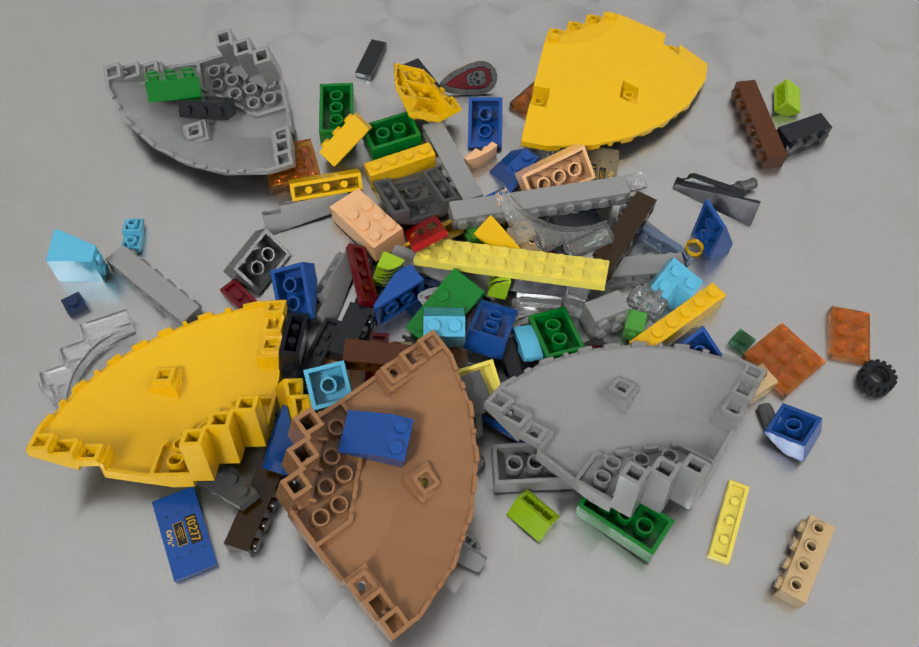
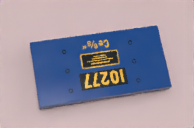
(184, 534)

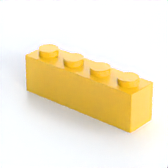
(400, 164)
(325, 184)

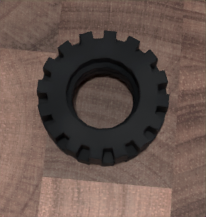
(881, 369)

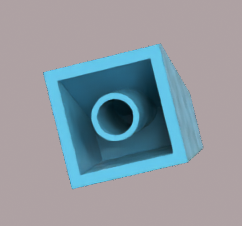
(75, 259)
(447, 323)

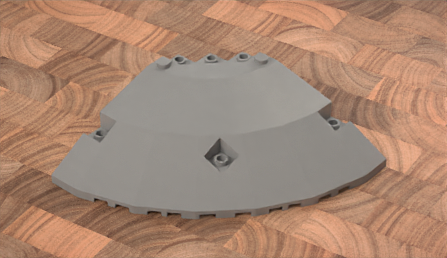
(248, 143)
(629, 419)

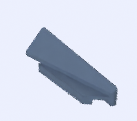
(659, 241)

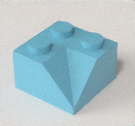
(675, 282)
(327, 384)

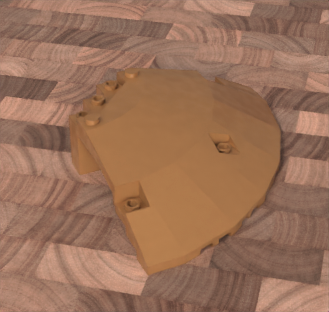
(376, 518)

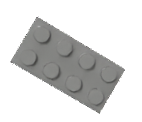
(517, 470)

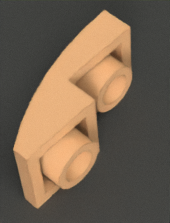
(479, 158)

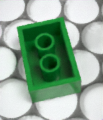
(172, 84)
(391, 136)
(555, 332)

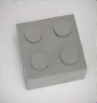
(604, 315)

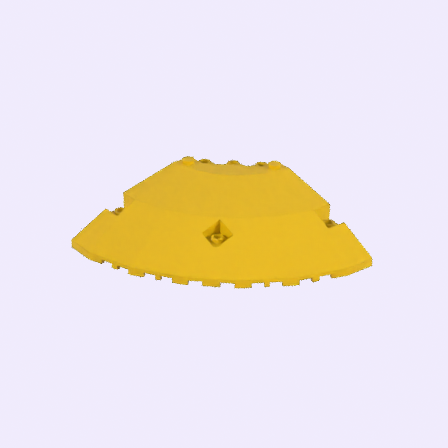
(608, 84)
(174, 401)

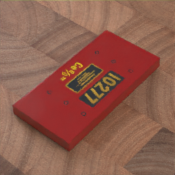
(425, 233)

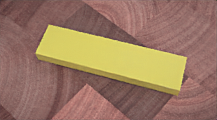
(728, 522)

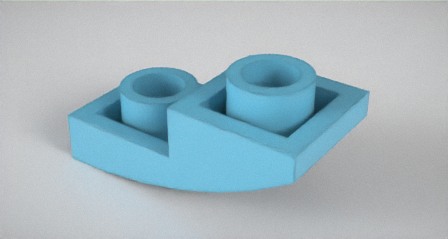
(133, 234)
(528, 343)

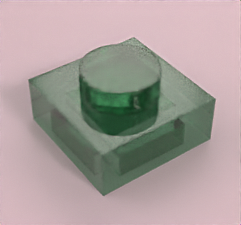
(741, 341)

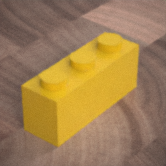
(344, 138)

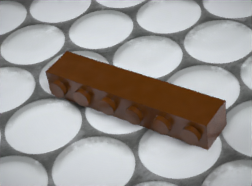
(759, 124)
(373, 354)

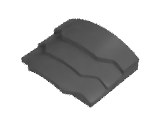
(416, 196)

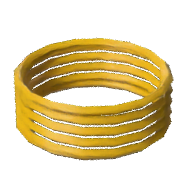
(697, 242)

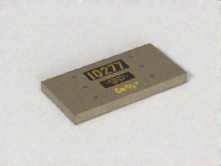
(604, 163)

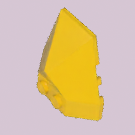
(421, 95)

